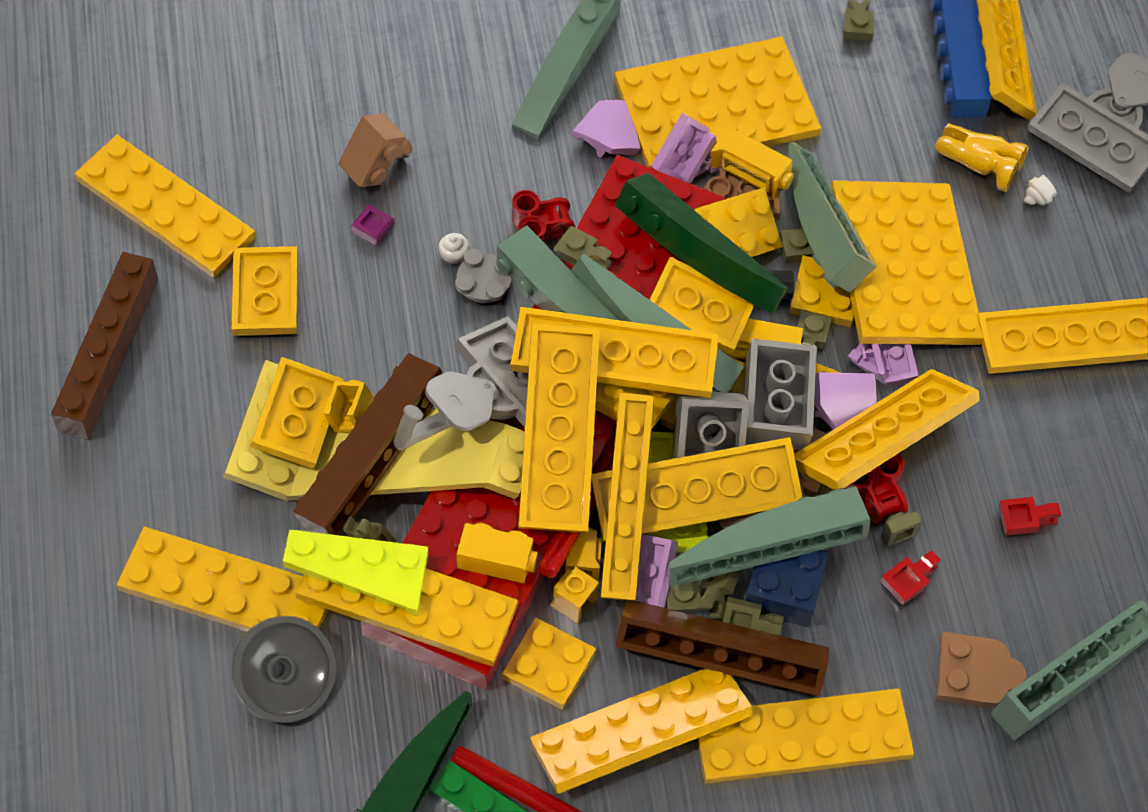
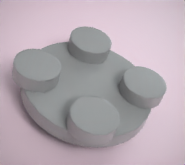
(480, 278)

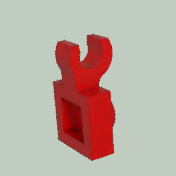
(1023, 517)
(910, 579)

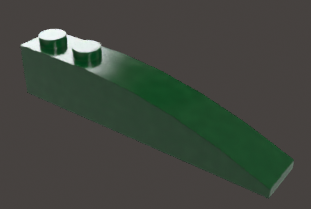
(697, 242)
(416, 767)

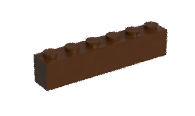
(105, 346)
(366, 451)
(723, 647)

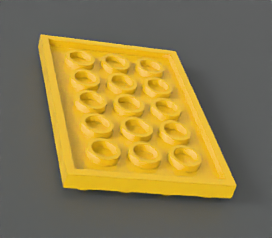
(735, 87)
(922, 271)

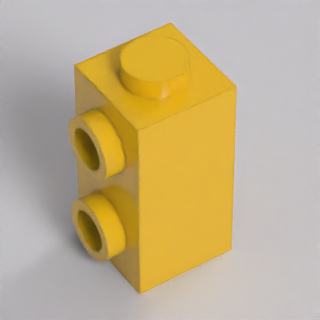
(496, 552)

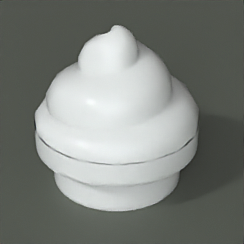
(1040, 191)
(453, 248)

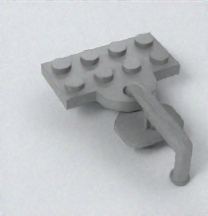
(1095, 130)
(472, 398)

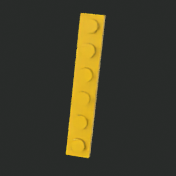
(627, 497)

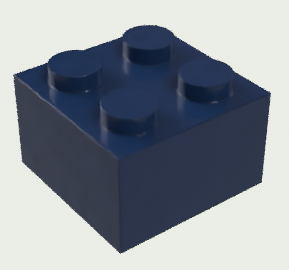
(789, 586)

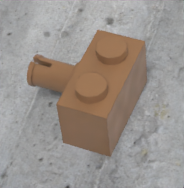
(373, 150)

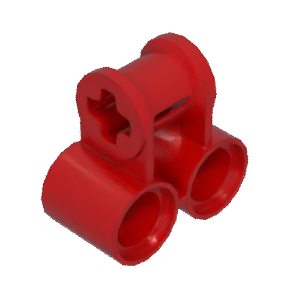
(542, 215)
(881, 490)

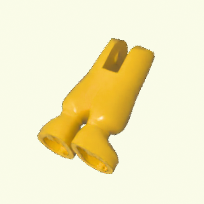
(983, 153)

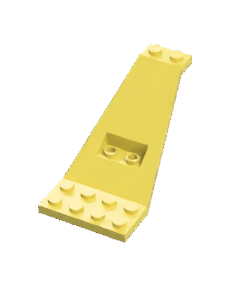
(446, 461)

